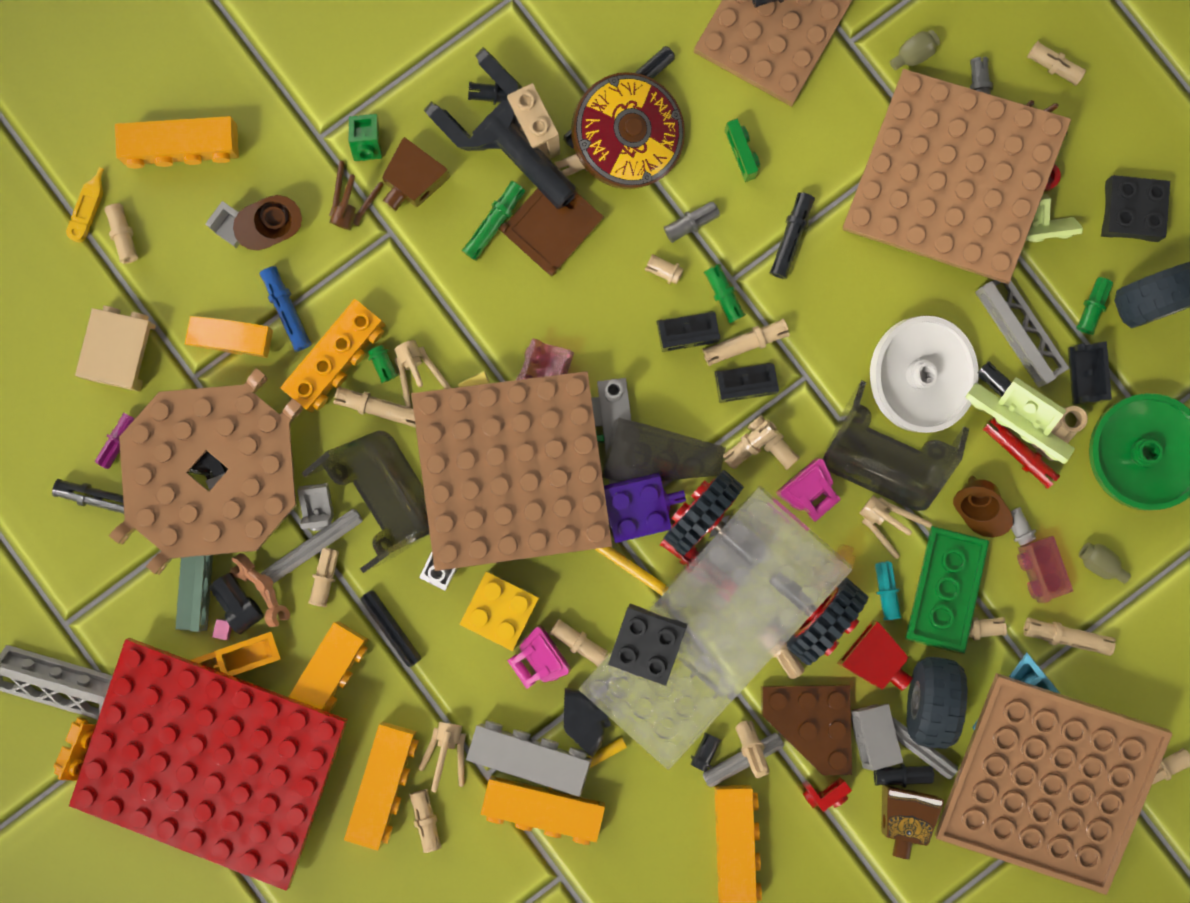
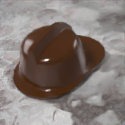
(267, 222)
(983, 508)

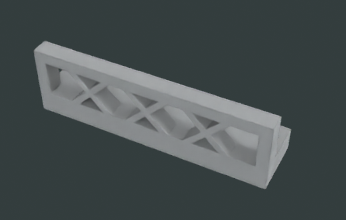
(1016, 333)
(53, 677)

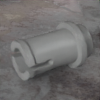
(1021, 528)

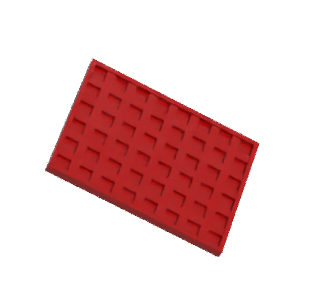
(208, 763)

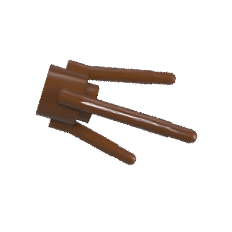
(341, 212)

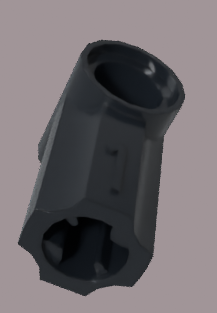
(240, 609)

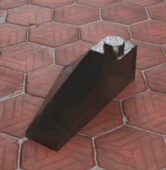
(646, 450)

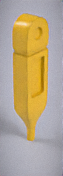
(85, 209)

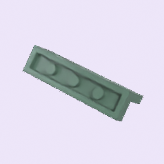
(194, 593)

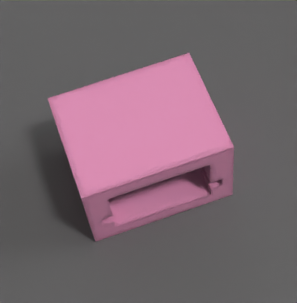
(222, 629)

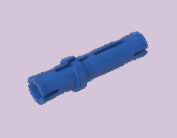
(281, 299)

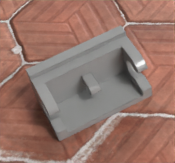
(876, 736)

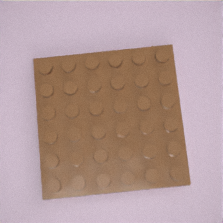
(956, 175)
(511, 470)
(1052, 783)

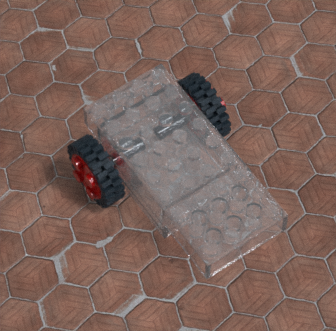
(743, 599)

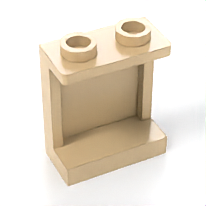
(535, 120)
(114, 348)

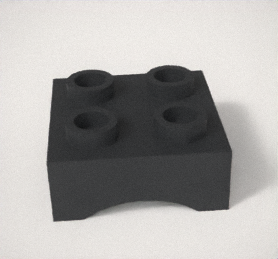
(1136, 208)
(647, 644)

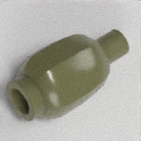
(916, 49)
(1103, 562)

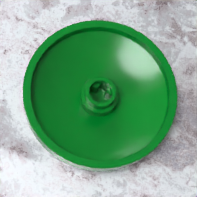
(1143, 452)

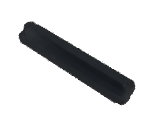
(390, 628)

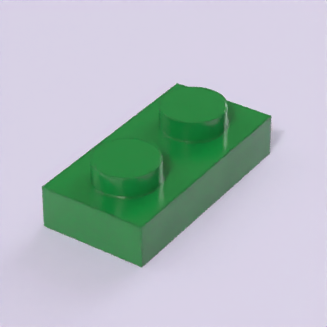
(746, 160)

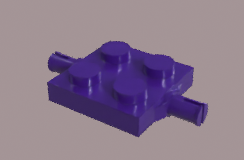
(639, 507)

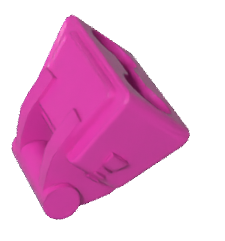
(808, 486)
(543, 657)

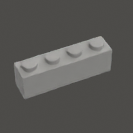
(528, 758)

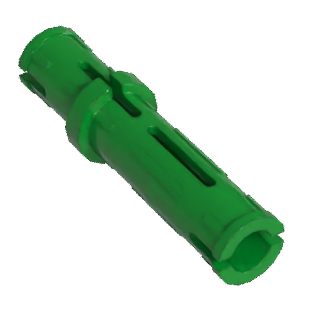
(498, 214)

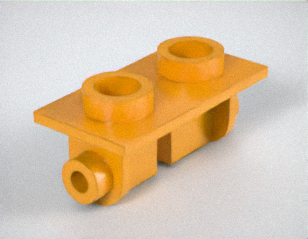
(71, 760)

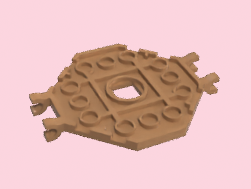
(178, 510)

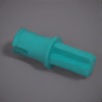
(887, 590)

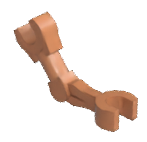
(246, 571)

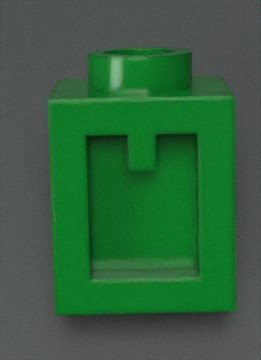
(364, 137)

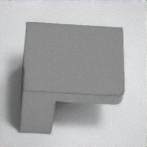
(222, 223)

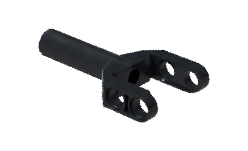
(504, 132)

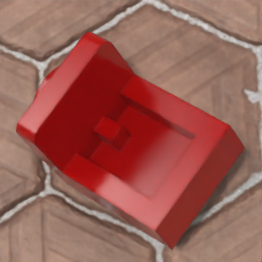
(833, 795)

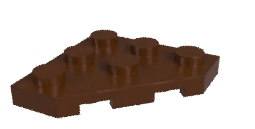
(813, 722)

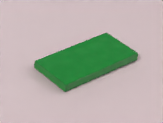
(947, 590)

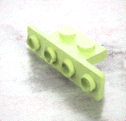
(1044, 228)
(1027, 414)

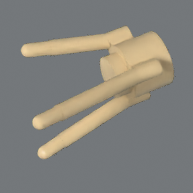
(410, 357)
(878, 510)
(447, 736)

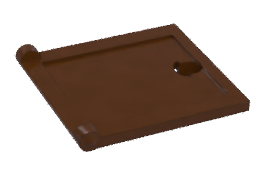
(551, 233)

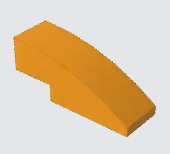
(229, 336)
(242, 655)

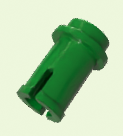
(382, 363)

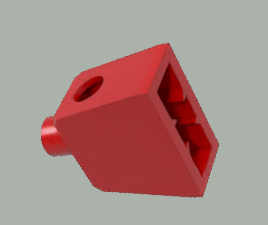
(877, 658)

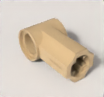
(1065, 432)

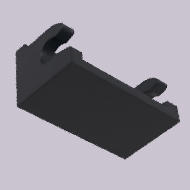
(688, 331)
(1089, 373)
(746, 382)

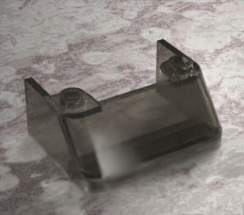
(887, 464)
(387, 488)

